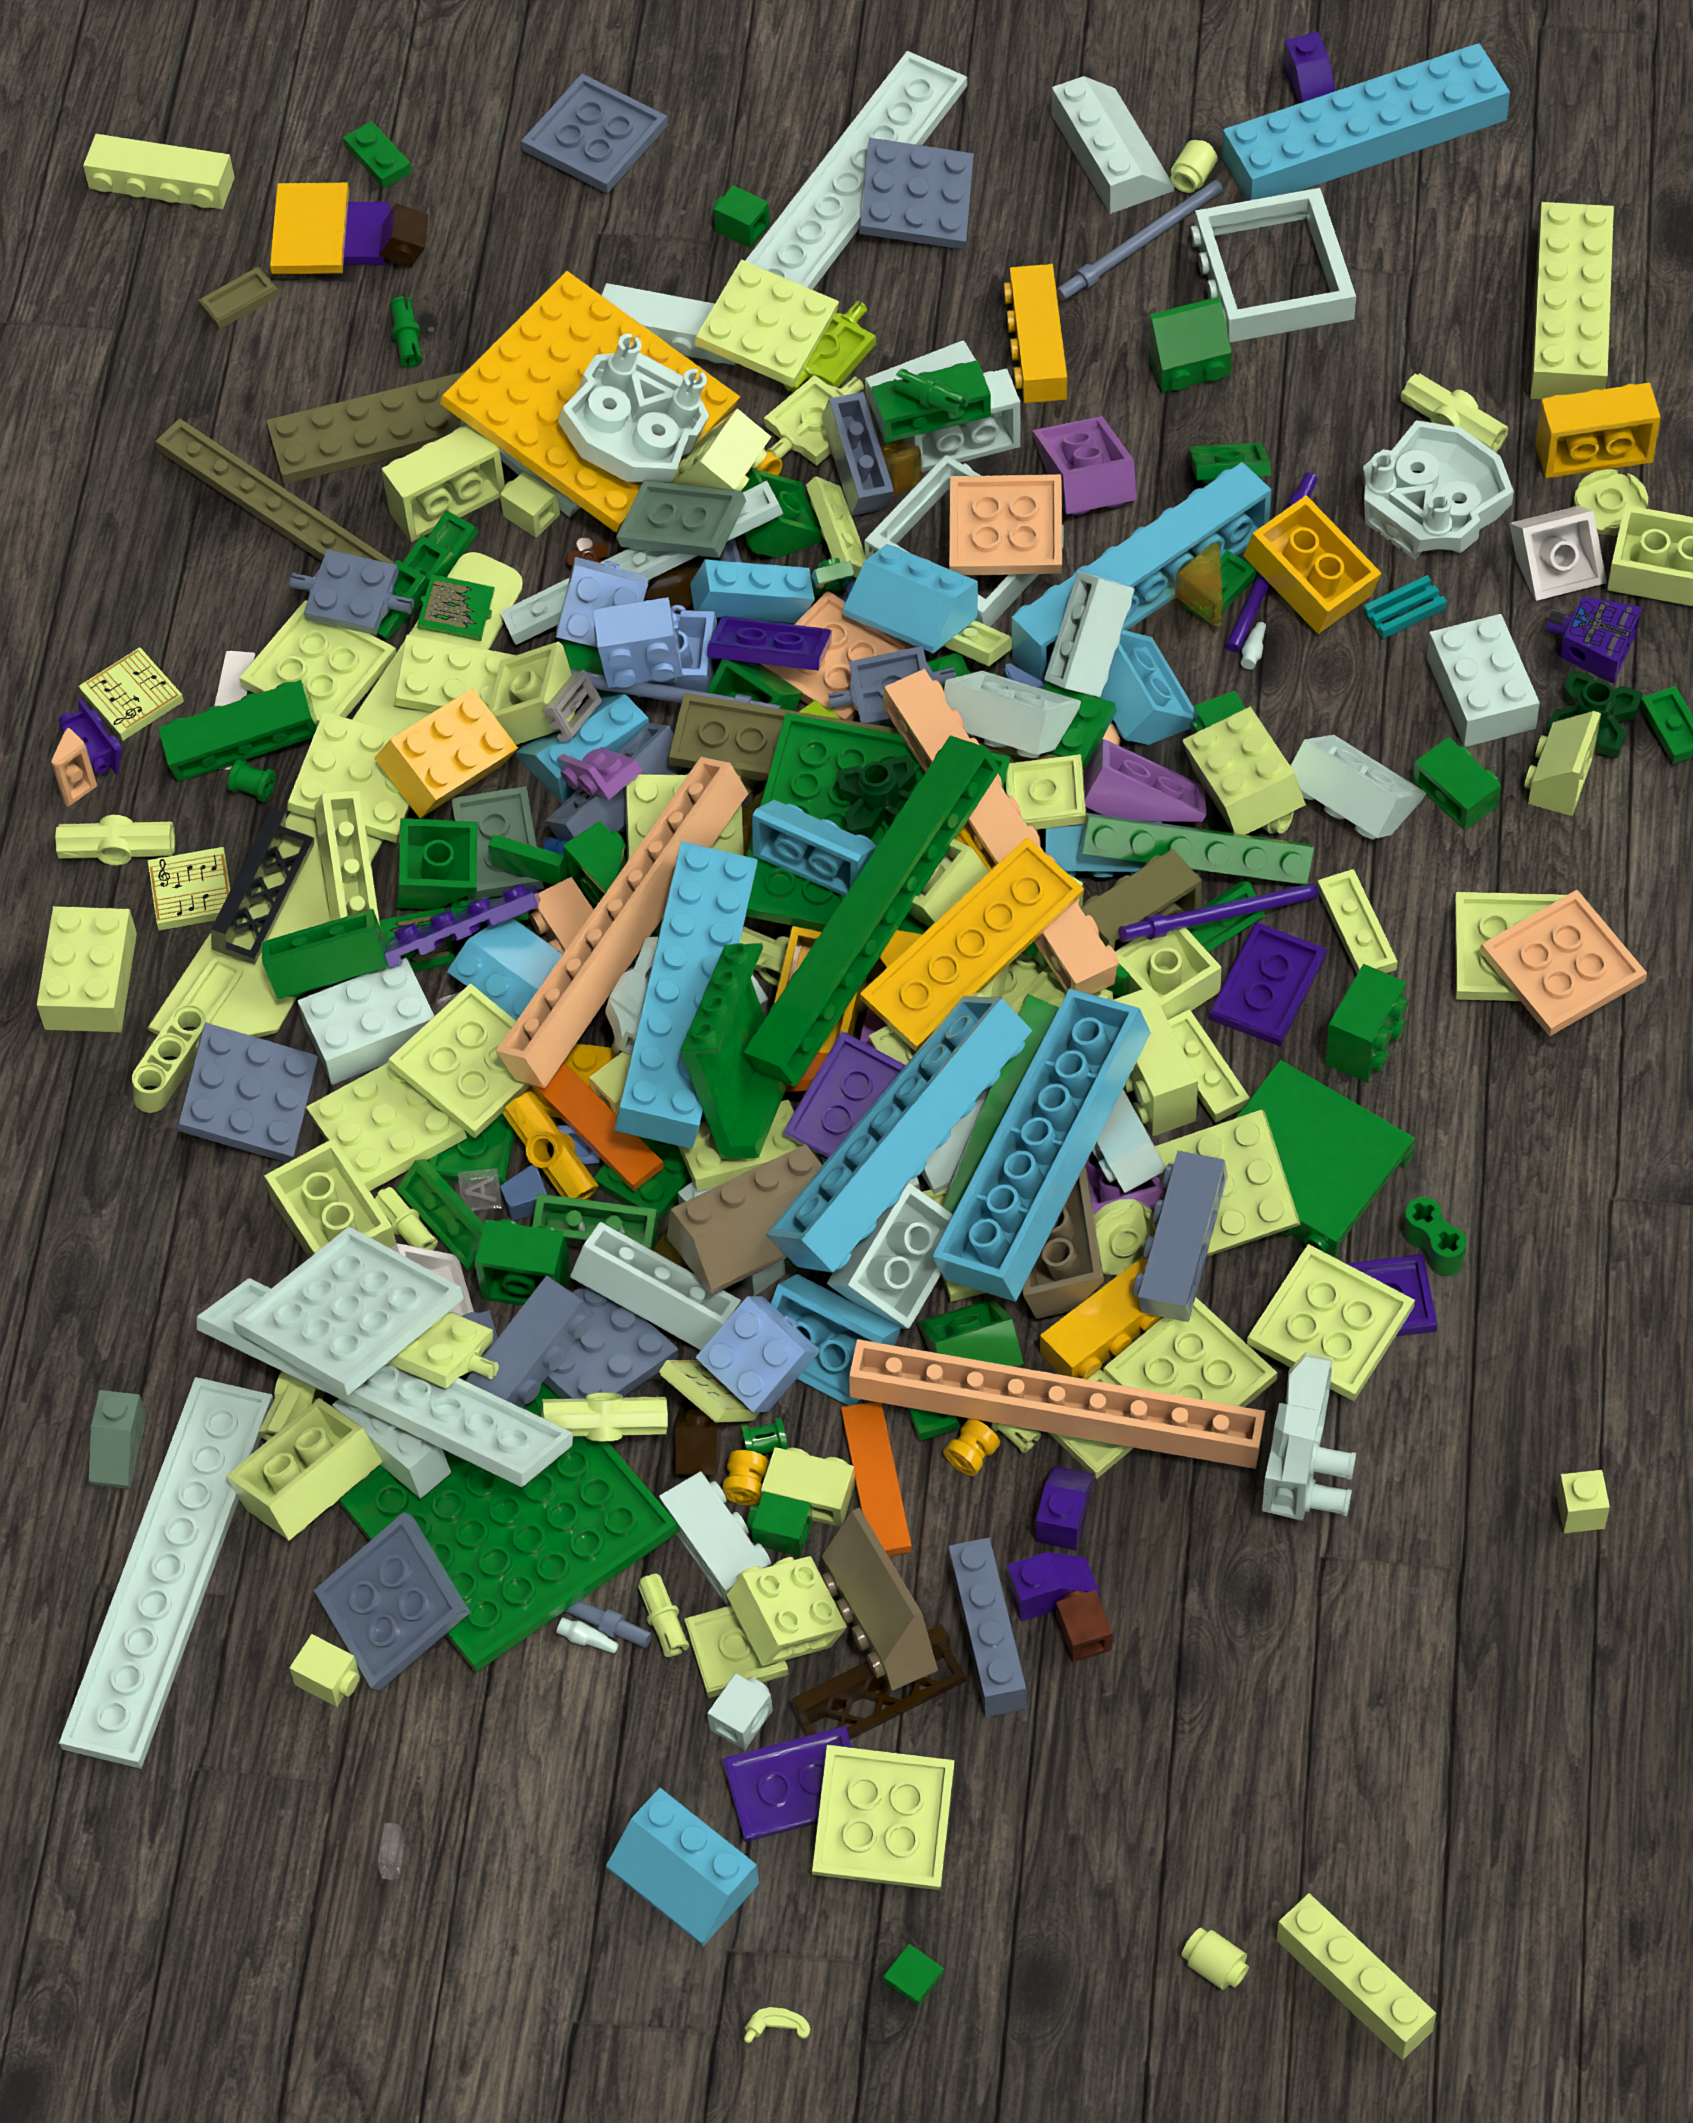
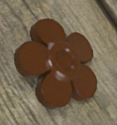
(584, 545)

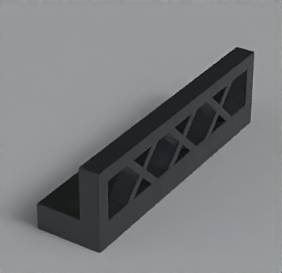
(248, 882)

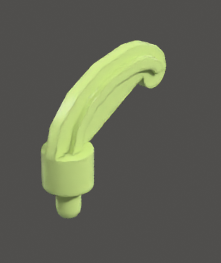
(775, 2018)

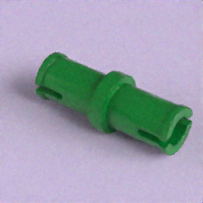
(406, 332)
(930, 393)

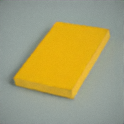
(309, 228)

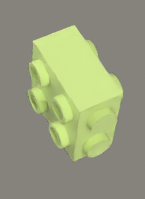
(786, 1610)

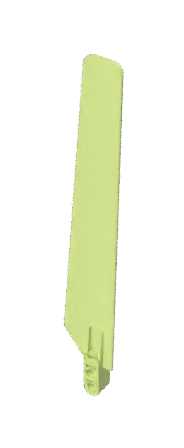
(239, 993)

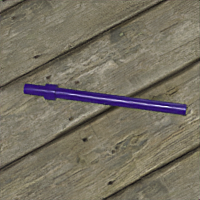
(1261, 584)
(1159, 925)

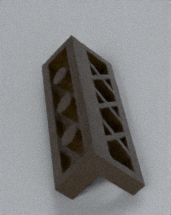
(861, 1683)

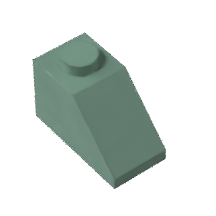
(115, 1438)

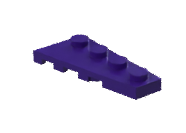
(460, 925)

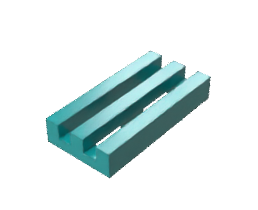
(1401, 602)

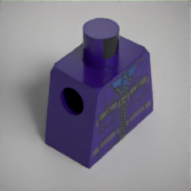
(1597, 635)

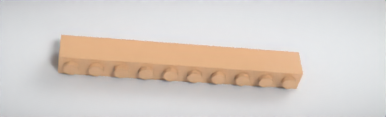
(996, 826)
(618, 925)
(1056, 1403)

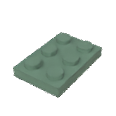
(681, 518)
(501, 814)

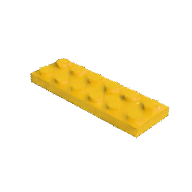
(972, 942)

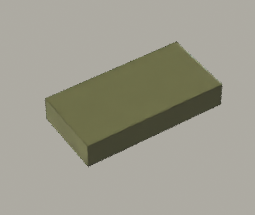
(238, 298)

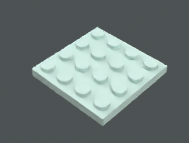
(348, 1310)

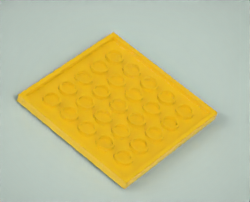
(534, 371)

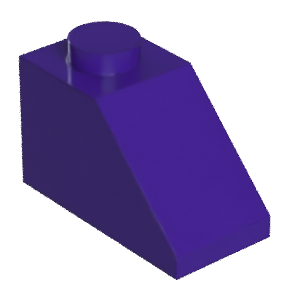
(1307, 67)
(1063, 1507)
(1045, 1579)

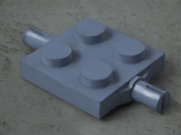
(351, 592)
(876, 672)

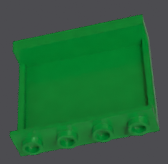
(730, 1089)
(1329, 1151)

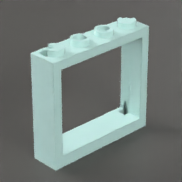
(1283, 315)
(915, 506)

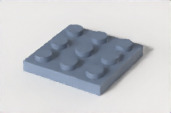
(594, 133)
(916, 193)
(247, 1093)
(613, 1353)
(391, 1601)

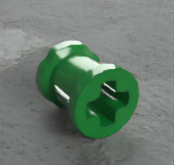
(252, 780)
(765, 1437)

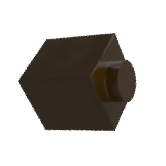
(403, 235)

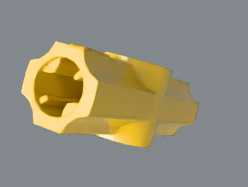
(536, 1130)

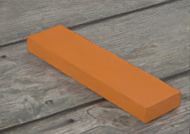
(595, 1126)
(876, 1475)

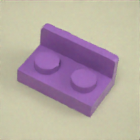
(599, 772)

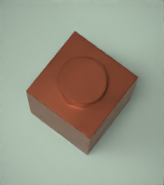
(1084, 1625)

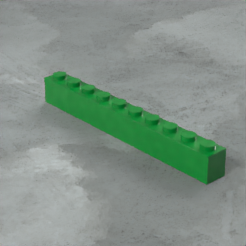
(872, 911)

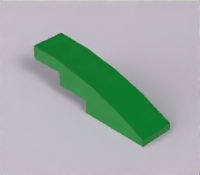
(428, 556)

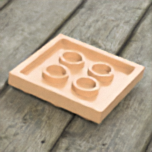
(1006, 524)
(848, 643)
(1563, 962)

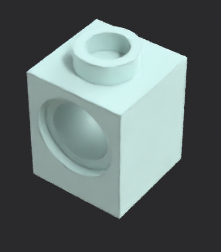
(740, 1710)

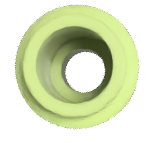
(1193, 166)
(1215, 1958)

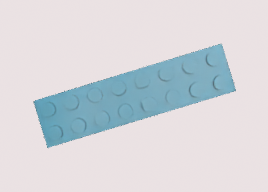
(1365, 124)
(1150, 559)
(700, 917)
(899, 1133)
(1042, 1144)

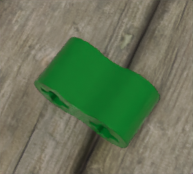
(1433, 1235)

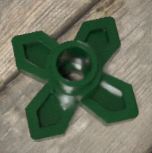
(1615, 706)
(877, 792)

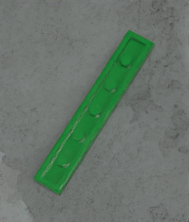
(1038, 1017)

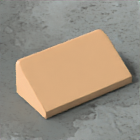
(73, 768)

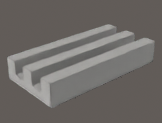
(568, 729)

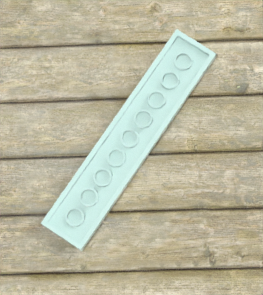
(830, 202)
(455, 1418)
(165, 1575)

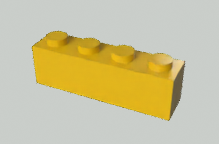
(1037, 333)
(1097, 1327)

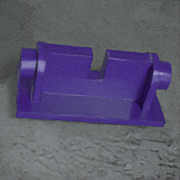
(101, 748)

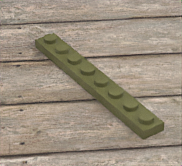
(259, 494)

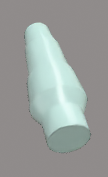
(1253, 646)
(583, 1634)

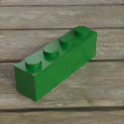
(239, 730)

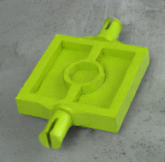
(839, 349)

